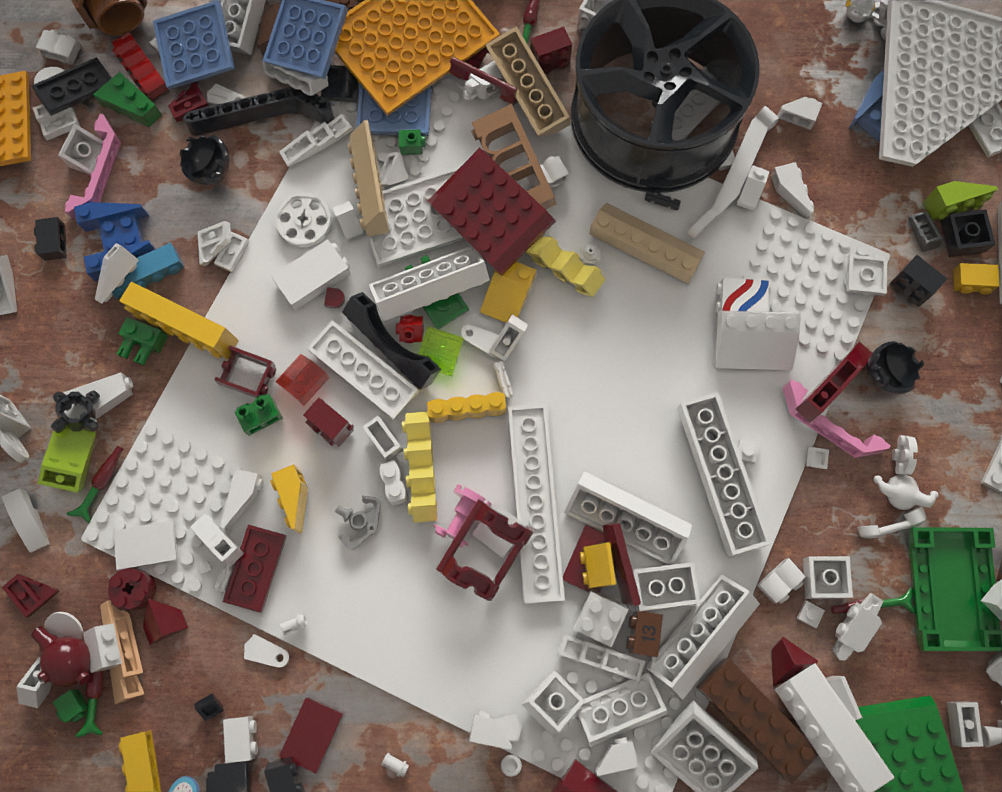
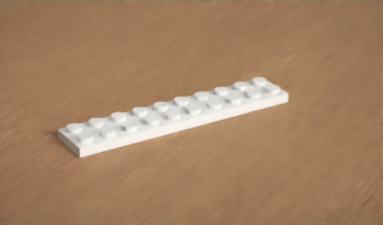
(536, 503)

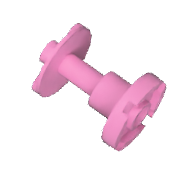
(463, 509)

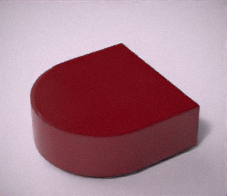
(334, 298)

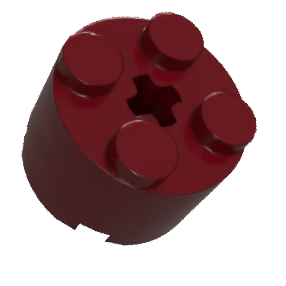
(121, 585)

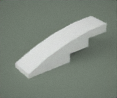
(313, 142)
(601, 657)

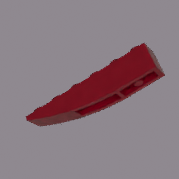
(834, 382)

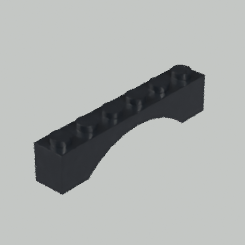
(364, 315)

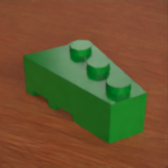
(128, 100)

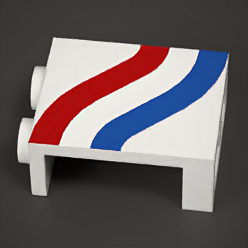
(742, 295)

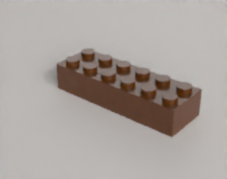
(758, 720)

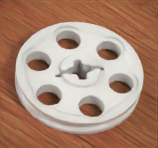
(298, 214)

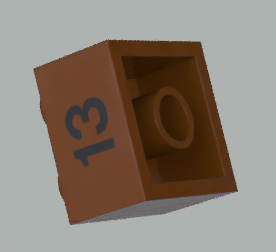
(644, 633)

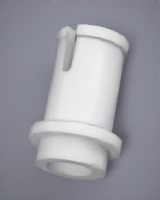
(294, 624)
(395, 765)

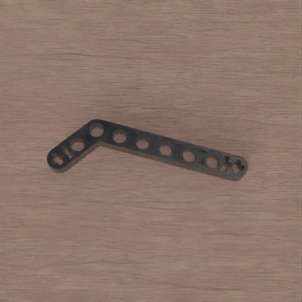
(258, 108)

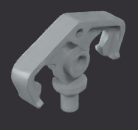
(362, 523)

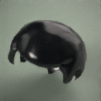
(205, 160)
(894, 368)

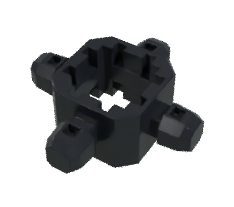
(65, 402)

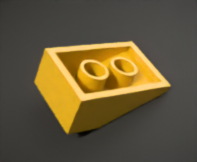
(508, 292)

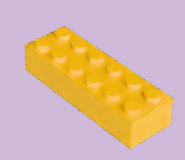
(178, 321)

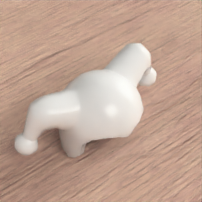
(904, 492)

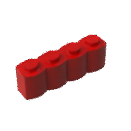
(139, 65)

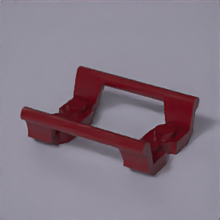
(472, 66)
(498, 525)

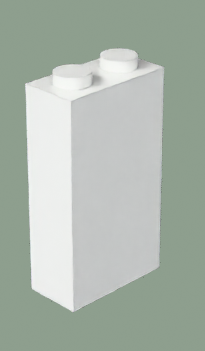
(312, 274)

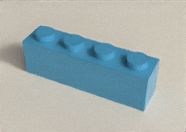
(152, 268)

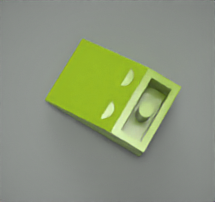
(957, 198)
(67, 460)

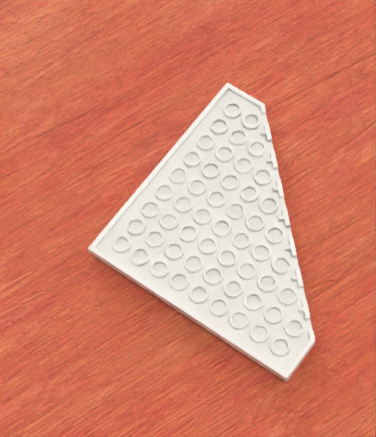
(937, 75)

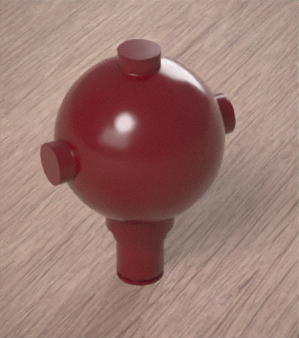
(63, 659)

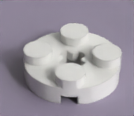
(904, 455)

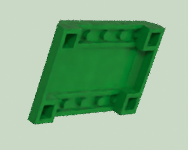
(949, 579)
(912, 745)

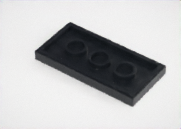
(71, 86)

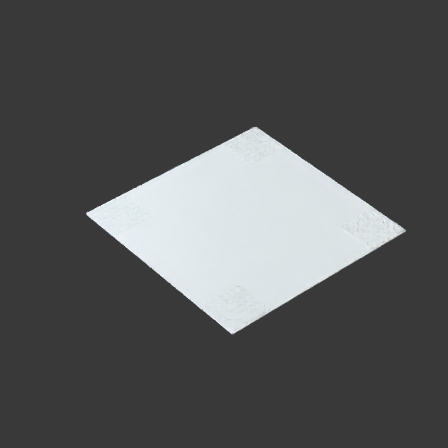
(612, 394)

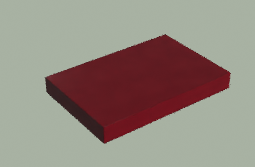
(574, 569)
(311, 734)

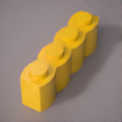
(460, 408)

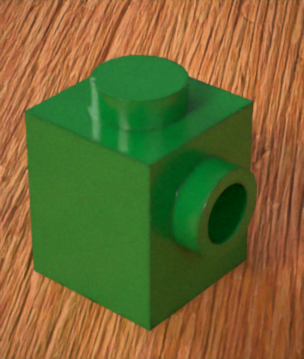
(411, 142)
(71, 706)

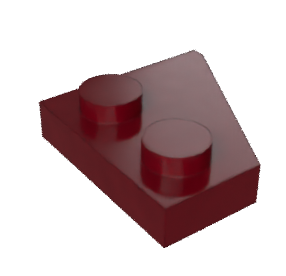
(187, 101)
(28, 594)

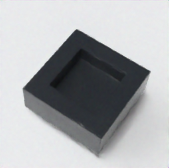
(208, 707)

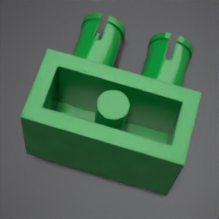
(140, 334)
(258, 414)

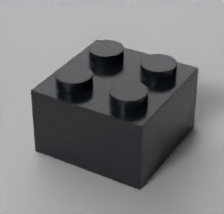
(968, 233)
(918, 281)

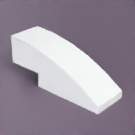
(26, 519)

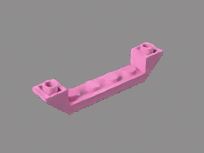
(103, 167)
(794, 394)

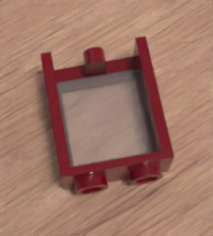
(246, 373)

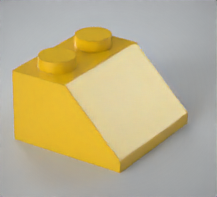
(598, 566)

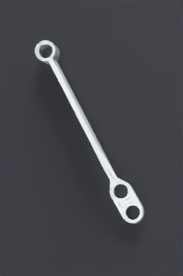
(739, 170)

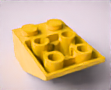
(293, 495)

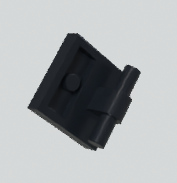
(341, 85)

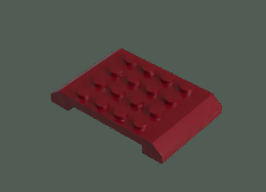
(491, 211)

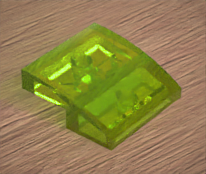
(442, 349)

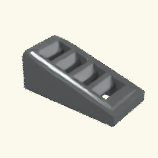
(925, 242)

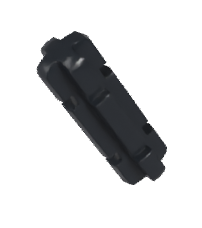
(662, 200)

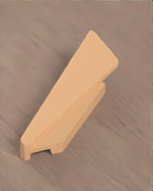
(123, 676)

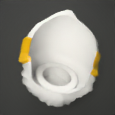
(860, 9)

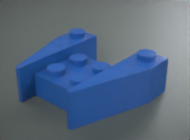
(117, 224)

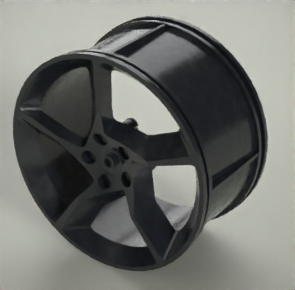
(661, 41)

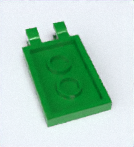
(444, 310)

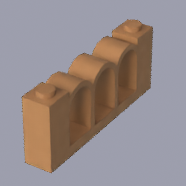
(499, 124)

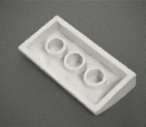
(620, 709)

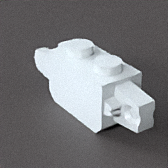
(480, 88)
(858, 627)

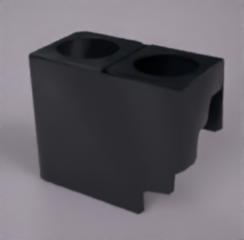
(230, 777)

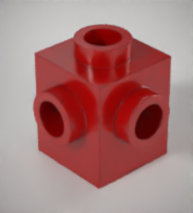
(410, 329)

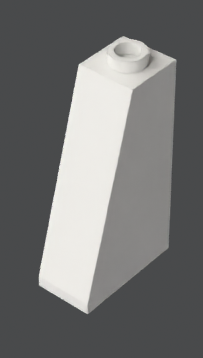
(111, 390)

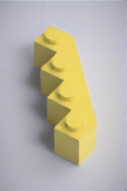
(566, 265)
(421, 471)

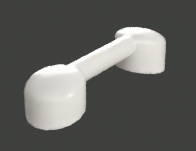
(913, 518)

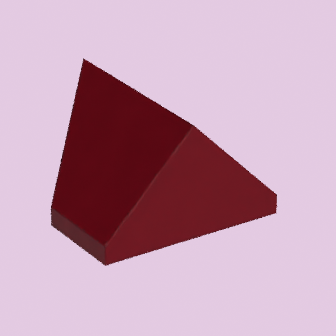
(162, 621)
(788, 661)

